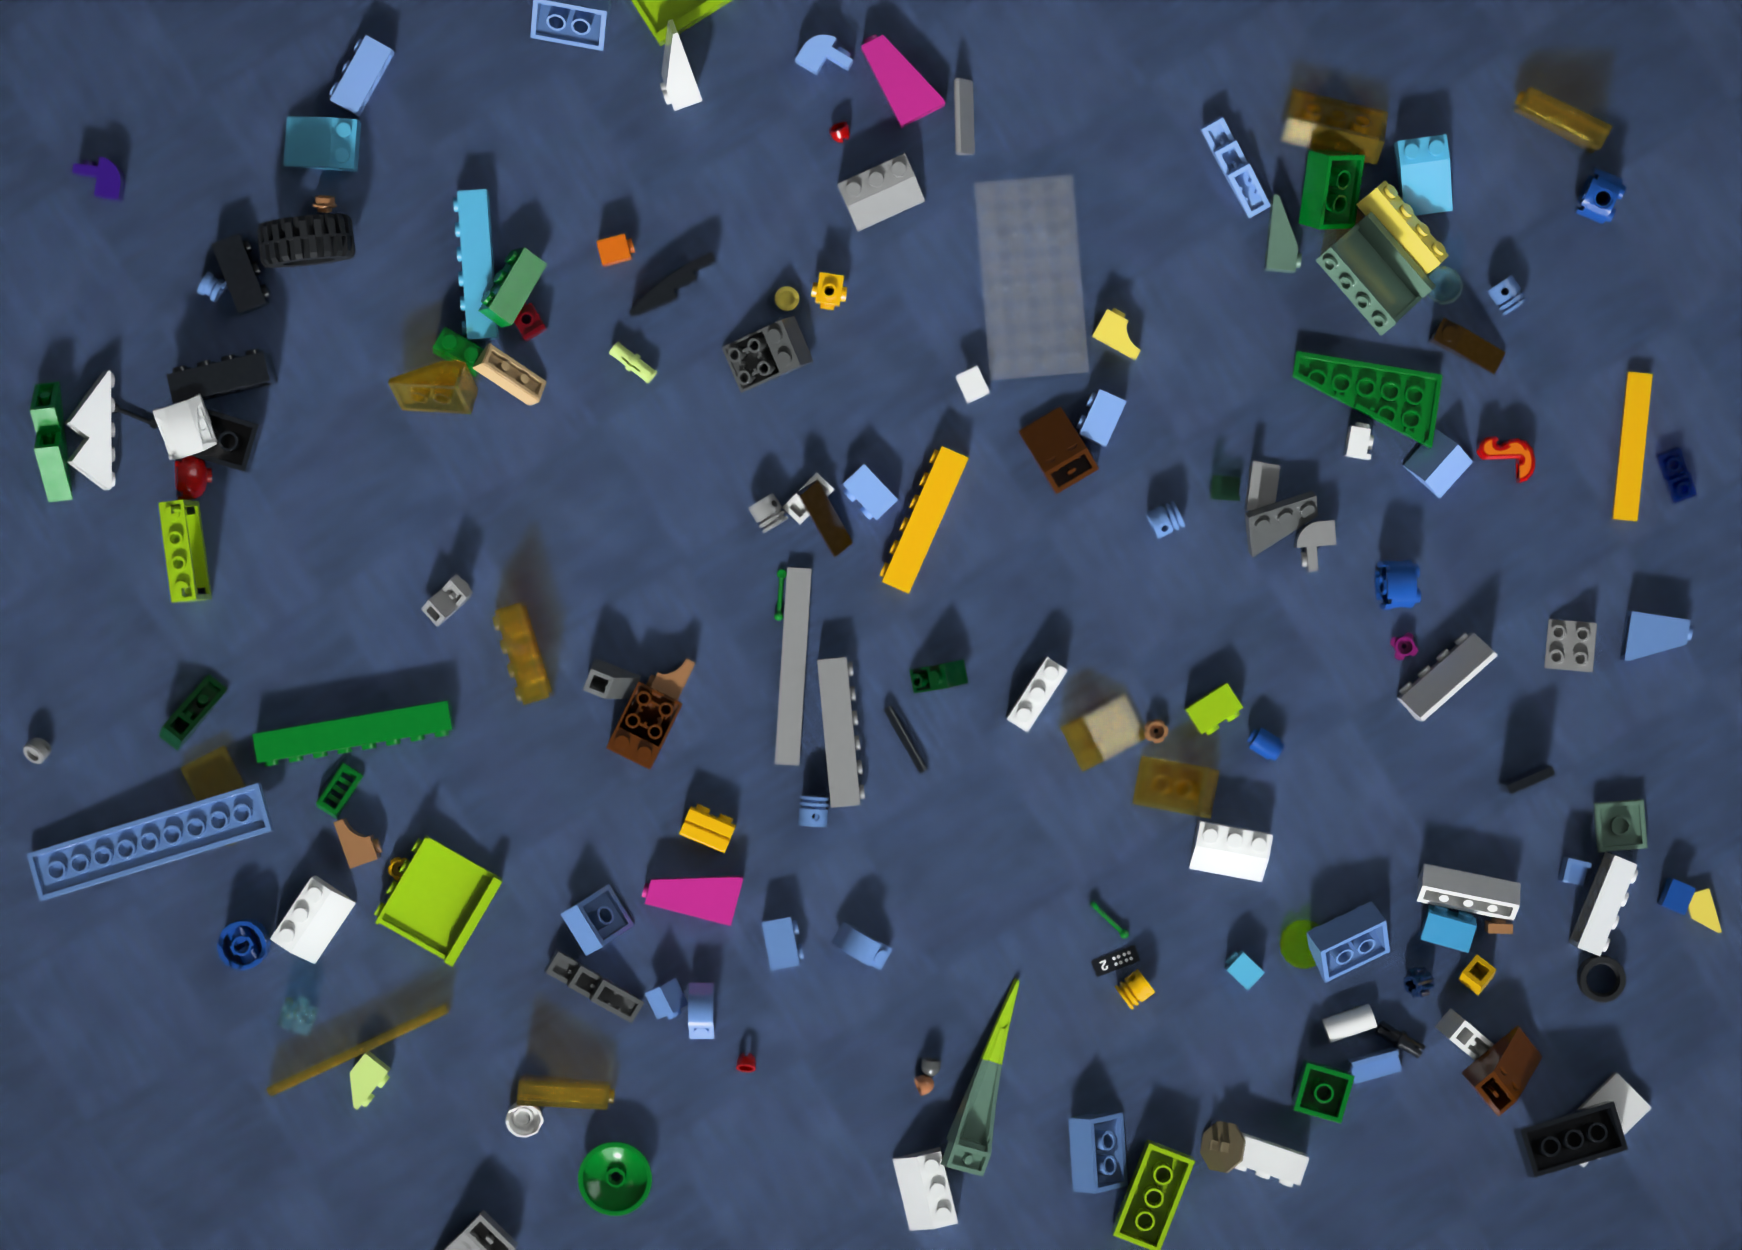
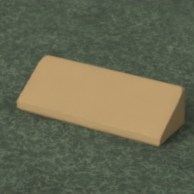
(510, 375)

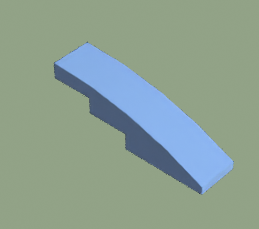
(1235, 167)

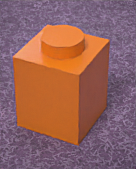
(615, 249)

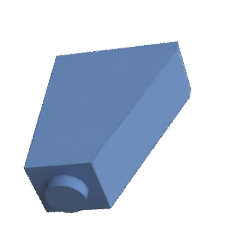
(1652, 634)

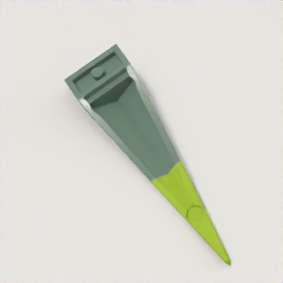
(973, 1126)

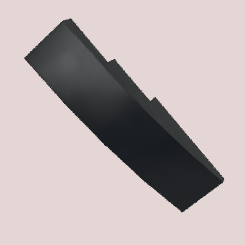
(665, 291)

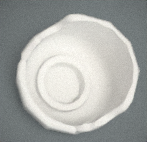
(524, 1120)

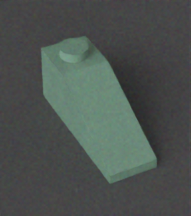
(1281, 243)

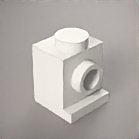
(1358, 441)

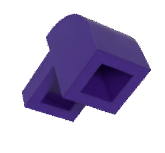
(108, 175)

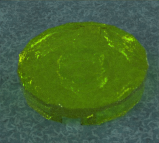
(1295, 944)

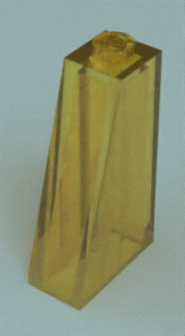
(1562, 119)
(564, 1092)

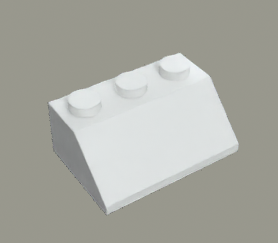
(1230, 850)
(313, 920)
(925, 1190)

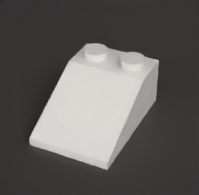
(679, 83)

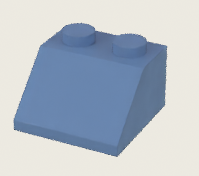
(597, 919)

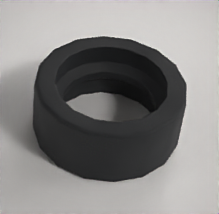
(1608, 996)

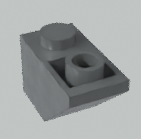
(610, 681)

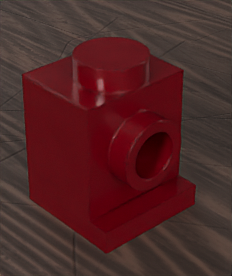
(536, 325)

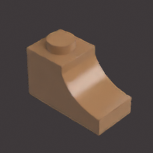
(674, 682)
(356, 846)

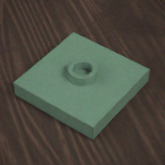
(1620, 825)

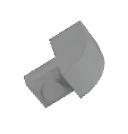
(1313, 535)
(447, 600)

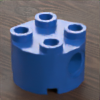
(1602, 210)
(1397, 584)
(244, 944)

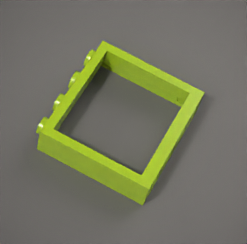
(184, 551)

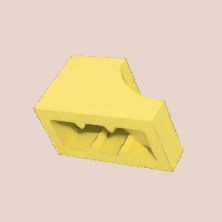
(1113, 332)

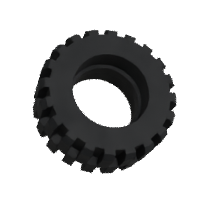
(306, 240)

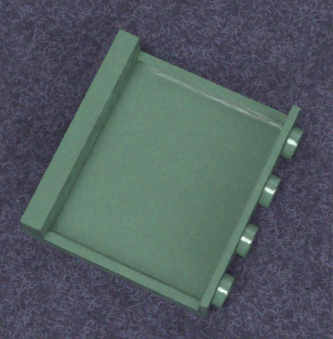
(1376, 273)

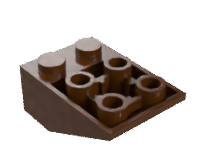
(1058, 450)
(644, 725)
(1504, 1070)

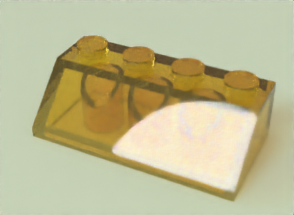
(1334, 125)
(523, 652)

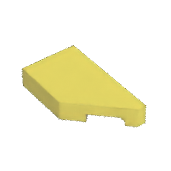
(1703, 910)

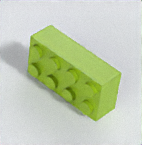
(1153, 1195)

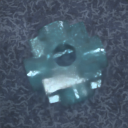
(298, 1015)

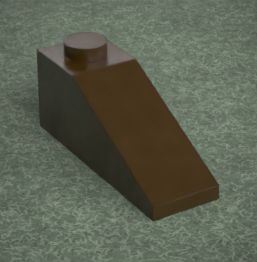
(1467, 345)

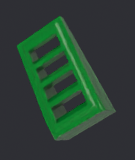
(335, 812)

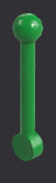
(781, 575)
(1123, 932)

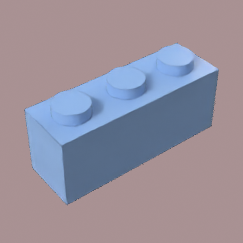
(361, 75)

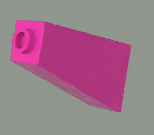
(900, 82)
(701, 897)

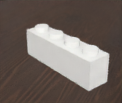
(1468, 892)

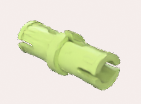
(633, 362)

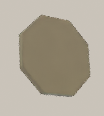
(1222, 1146)

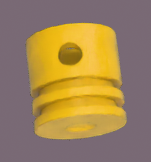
(1134, 989)

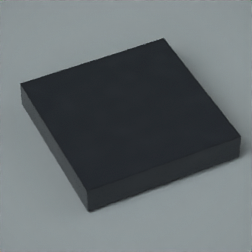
(1527, 778)

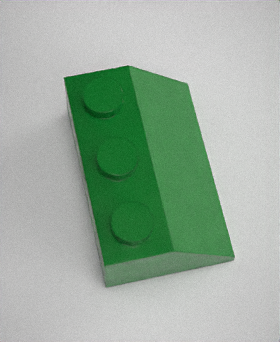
(1331, 189)

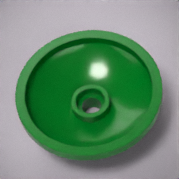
(610, 1195)

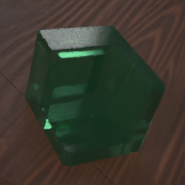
(1224, 488)

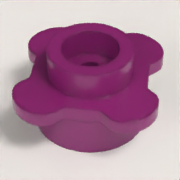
(1410, 648)

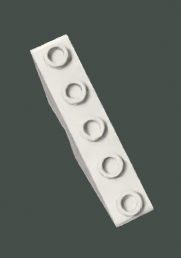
(93, 422)

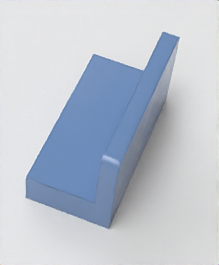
(1375, 1064)

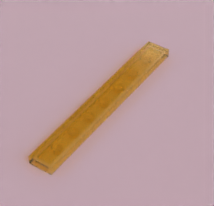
(358, 1049)

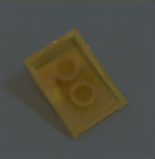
(436, 388)
(1103, 732)
(1176, 787)

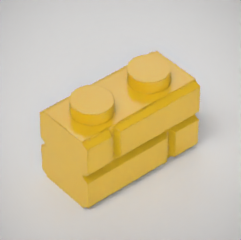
(708, 828)

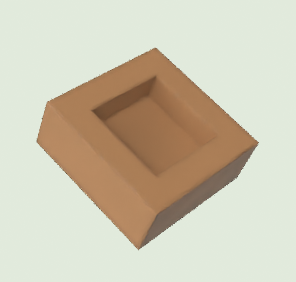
(1498, 926)

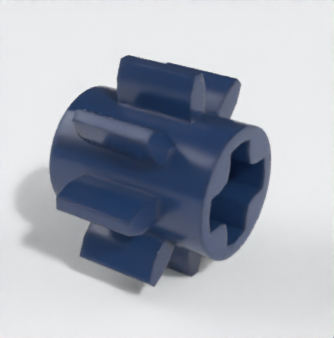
(1418, 982)

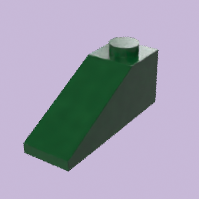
(192, 712)

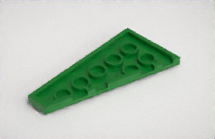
(1389, 394)

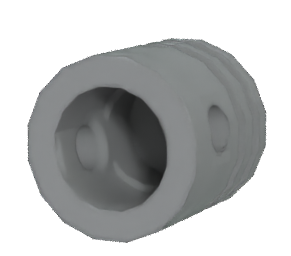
(768, 513)

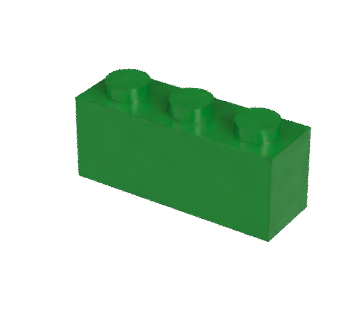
(512, 286)

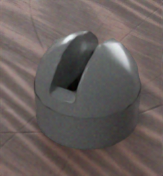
(931, 1066)

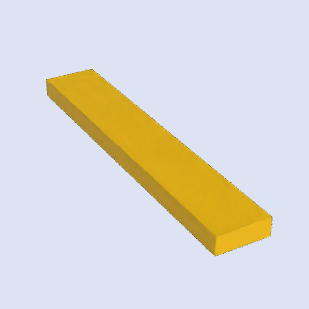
(1632, 446)

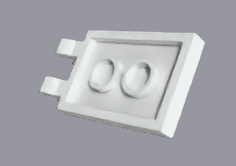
(1628, 1102)

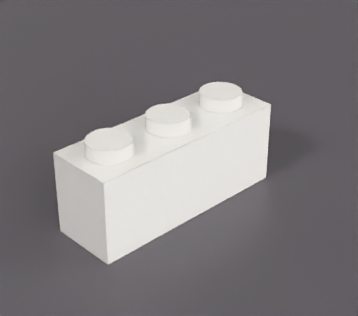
(1036, 694)
(1273, 1160)

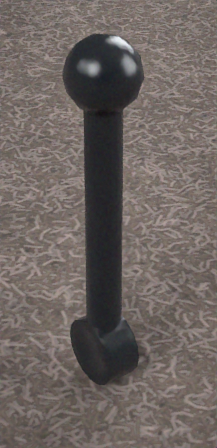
(152, 423)

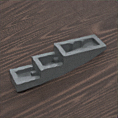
(594, 986)

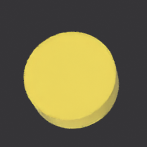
(787, 298)

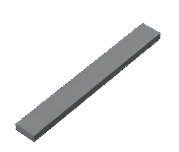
(793, 666)

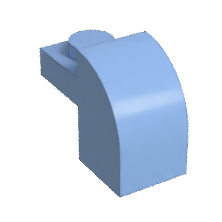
(819, 49)

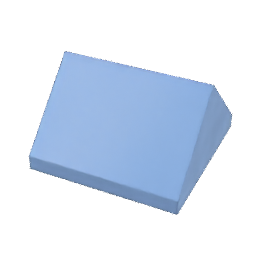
(1440, 465)

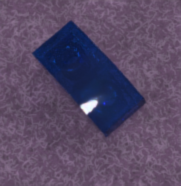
(1675, 474)

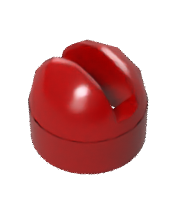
(839, 131)
(746, 1063)

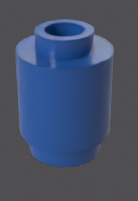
(1265, 743)

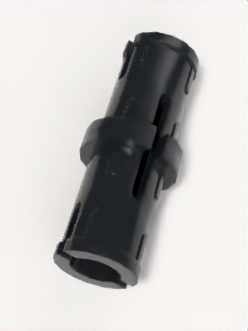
(1400, 1039)

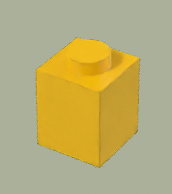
(1477, 974)

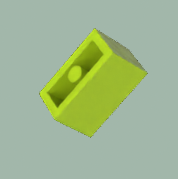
(1214, 708)

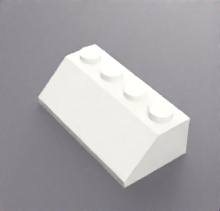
(1446, 676)
(1603, 903)

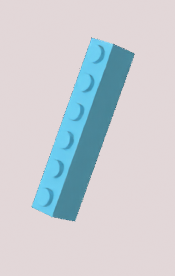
(477, 261)

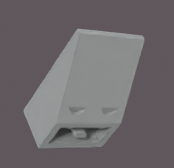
(483, 1234)

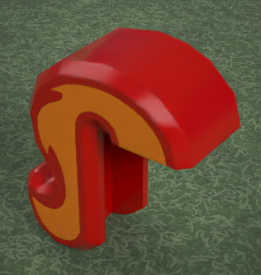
(1509, 449)

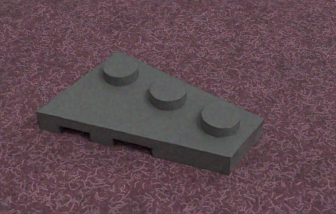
(1277, 520)

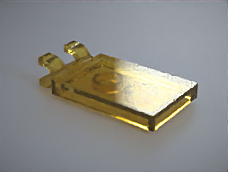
(213, 775)

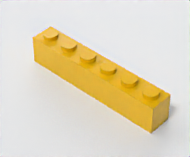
(924, 520)

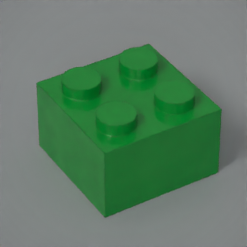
(1322, 1091)

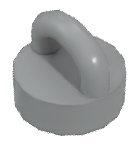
(37, 750)

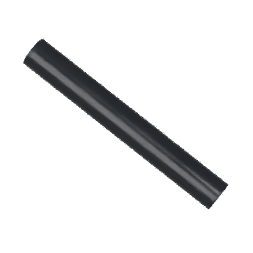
(905, 739)

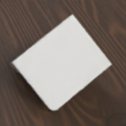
(972, 384)

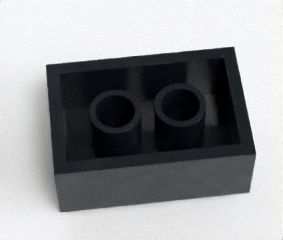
(235, 443)

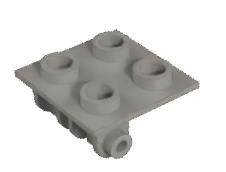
(1570, 645)

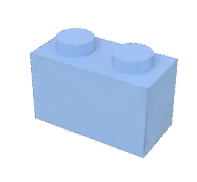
(1101, 417)
(869, 492)

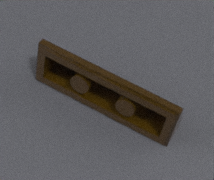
(825, 518)

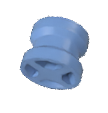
(211, 286)

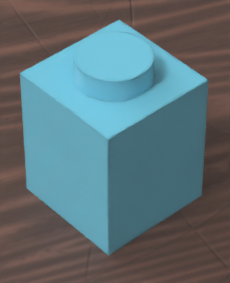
(1243, 969)

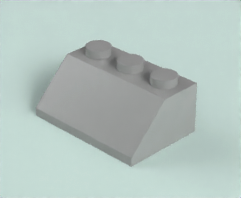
(881, 192)

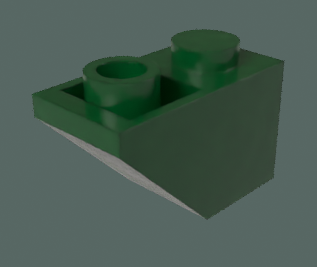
(938, 676)

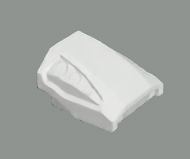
(185, 427)

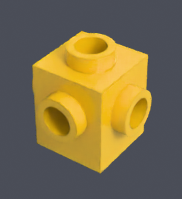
(825, 282)

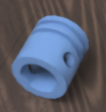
(1510, 300)
(1165, 519)
(813, 805)

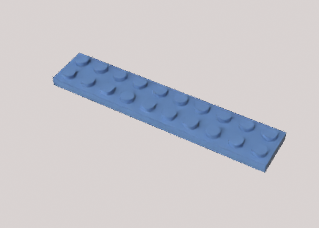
(150, 842)

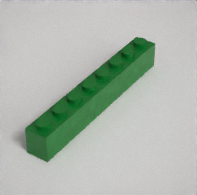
(353, 731)

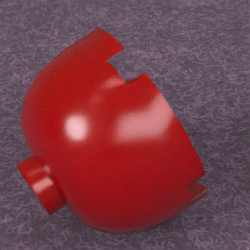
(191, 477)

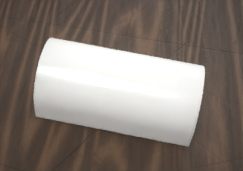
(1349, 1023)

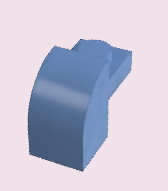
(861, 946)
(701, 1010)

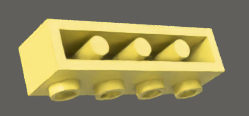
(1404, 226)

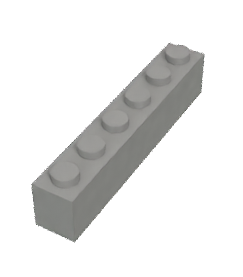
(839, 732)

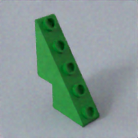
(51, 441)

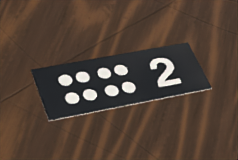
(1115, 961)

